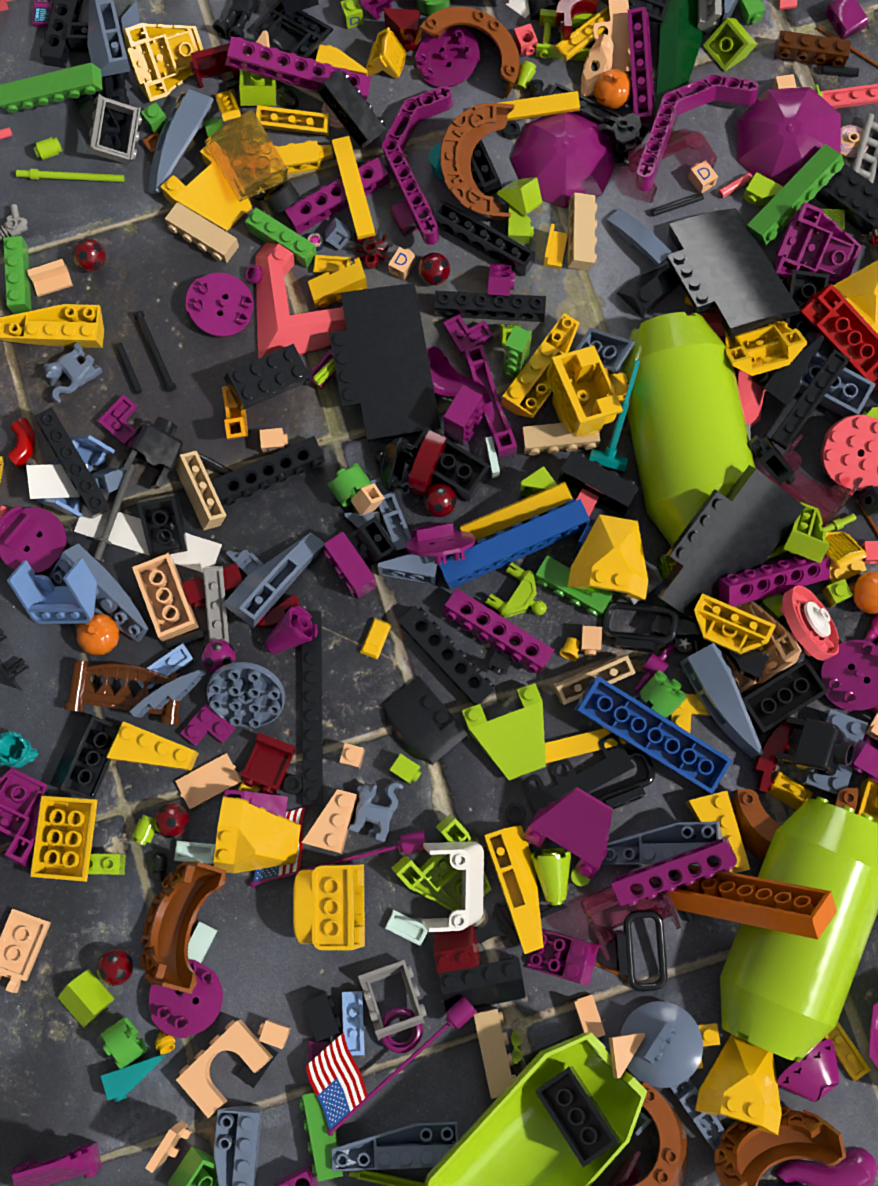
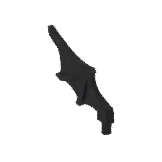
(502, 924)

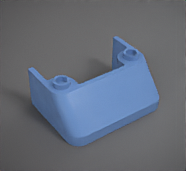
(93, 453)
(56, 603)

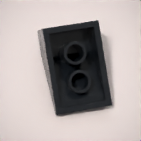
(163, 524)

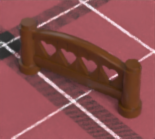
(83, 692)

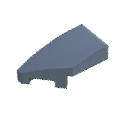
(246, 561)

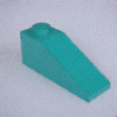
(125, 1080)

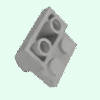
(709, 14)

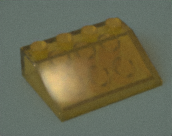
(247, 156)

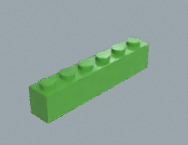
(50, 87)
(799, 189)

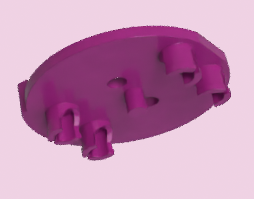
(459, 50)
(206, 299)
(20, 530)
(439, 541)
(847, 686)
(176, 1012)

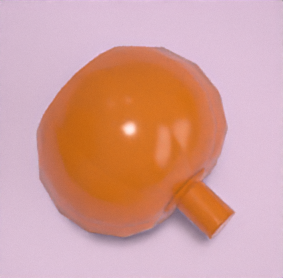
(613, 89)
(866, 592)
(98, 635)

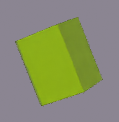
(522, 195)
(536, 483)
(85, 997)

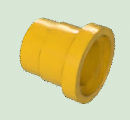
(570, 649)

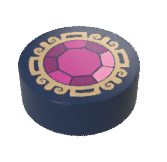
(317, 239)

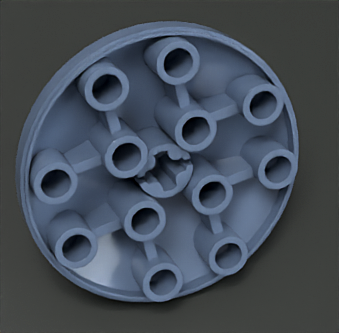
(245, 694)
(670, 1044)

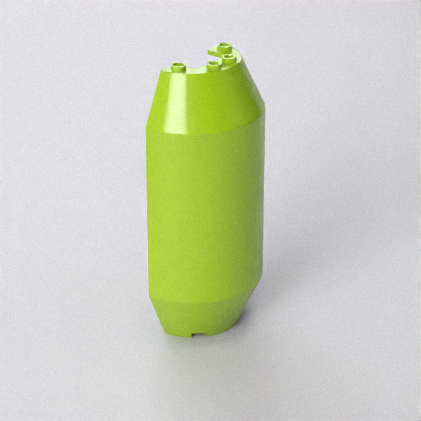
(684, 418)
(790, 987)
(519, 1140)

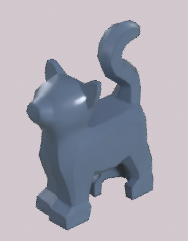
(76, 372)
(376, 814)

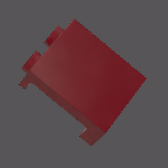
(211, 63)
(267, 764)

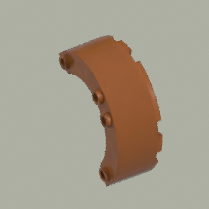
(446, 18)
(457, 153)
(758, 827)
(170, 924)
(673, 1145)
(749, 1152)

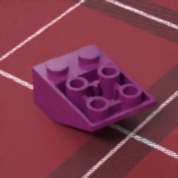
(273, 803)
(567, 958)

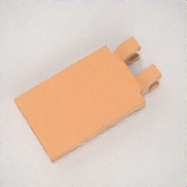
(20, 947)
(167, 1146)

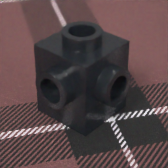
(869, 500)

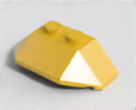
(731, 626)

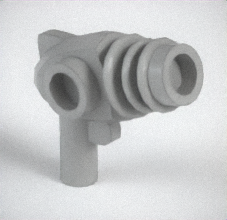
(14, 224)

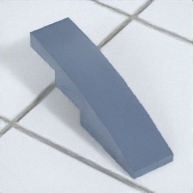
(638, 235)
(393, 516)
(173, 690)
(707, 1124)

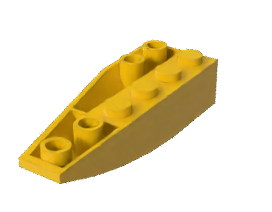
(56, 326)
(531, 385)
(518, 883)

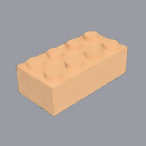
(165, 597)

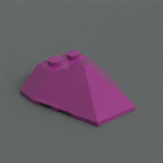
(816, 245)

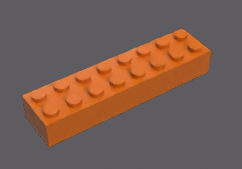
(757, 903)

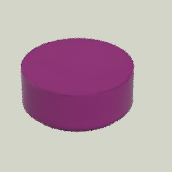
(253, 274)

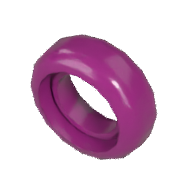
(401, 1047)

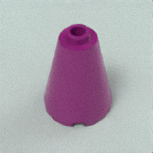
(291, 631)

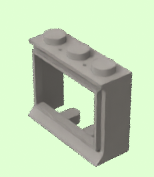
(96, 149)
(412, 990)

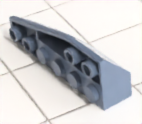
(105, 38)
(177, 134)
(269, 582)
(109, 595)
(721, 697)
(662, 843)
(237, 1145)
(402, 1148)

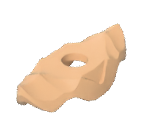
(601, 51)

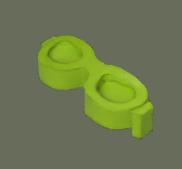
(517, 1054)

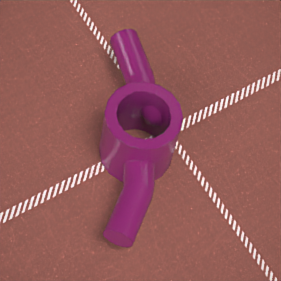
(654, 664)

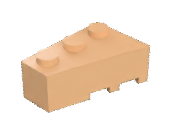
(333, 823)

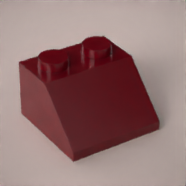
(404, 25)
(456, 950)

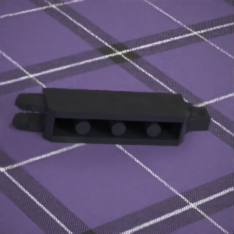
(110, 127)

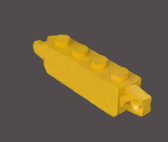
(304, 156)

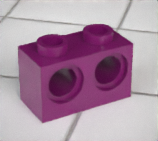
(500, 279)

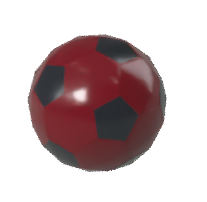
(89, 255)
(434, 268)
(439, 500)
(171, 820)
(114, 967)

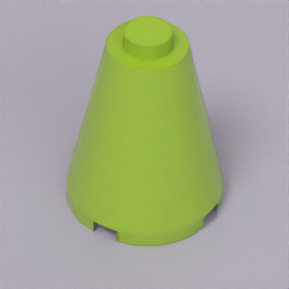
(553, 873)

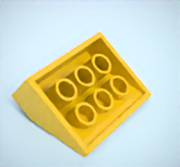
(64, 838)

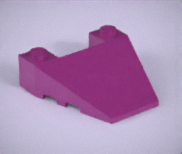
(19, 814)
(576, 824)
(79, 1162)

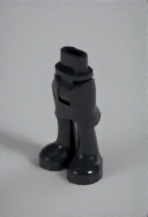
(240, 9)
(118, 94)

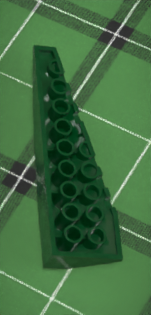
(676, 47)

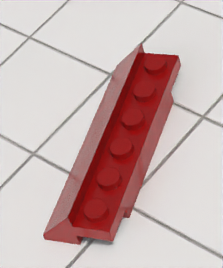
(844, 330)

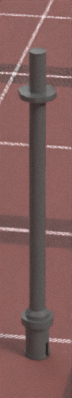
(103, 540)

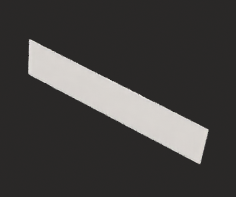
(129, 534)

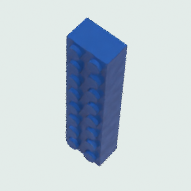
(516, 543)
(653, 734)

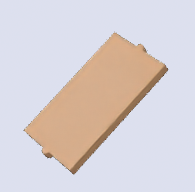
(208, 781)

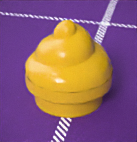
(164, 1043)

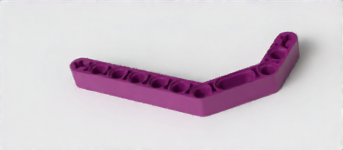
(683, 100)
(410, 114)

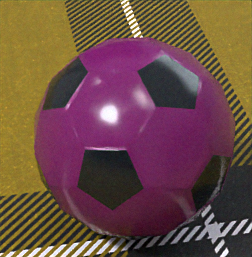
(217, 654)

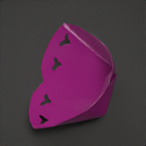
(816, 1074)

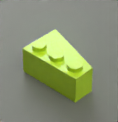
(807, 535)

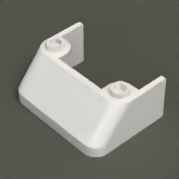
(469, 859)

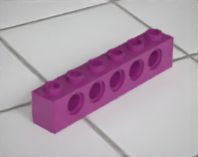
(641, 64)
(332, 204)
(772, 579)
(494, 622)
(720, 848)

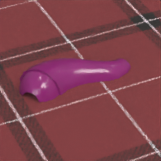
(448, 380)
(856, 1169)

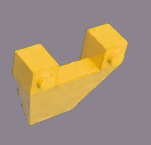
(208, 195)

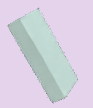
(492, 457)
(194, 852)
(406, 928)
(200, 942)

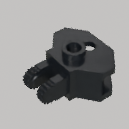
(622, 131)

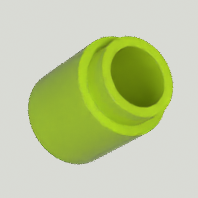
(48, 148)
(144, 830)

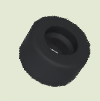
(281, 197)

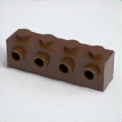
(811, 49)

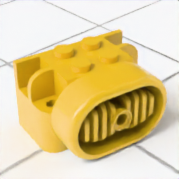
(582, 392)
(330, 907)

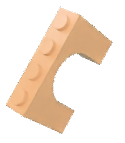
(197, 1079)

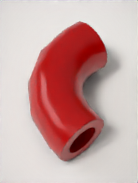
(25, 442)

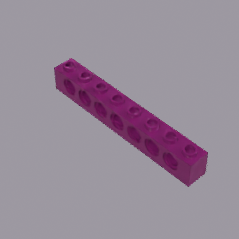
(287, 73)

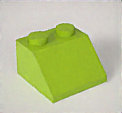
(729, 44)
(256, 90)

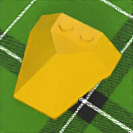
(161, 56)
(862, 293)
(764, 348)
(611, 559)
(253, 838)
(742, 1086)

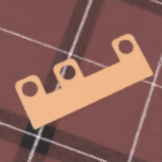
(618, 33)

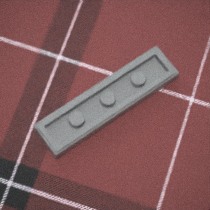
(214, 603)

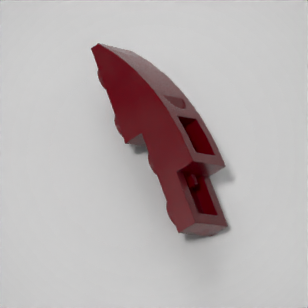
(766, 762)

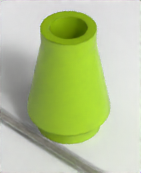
(526, 73)

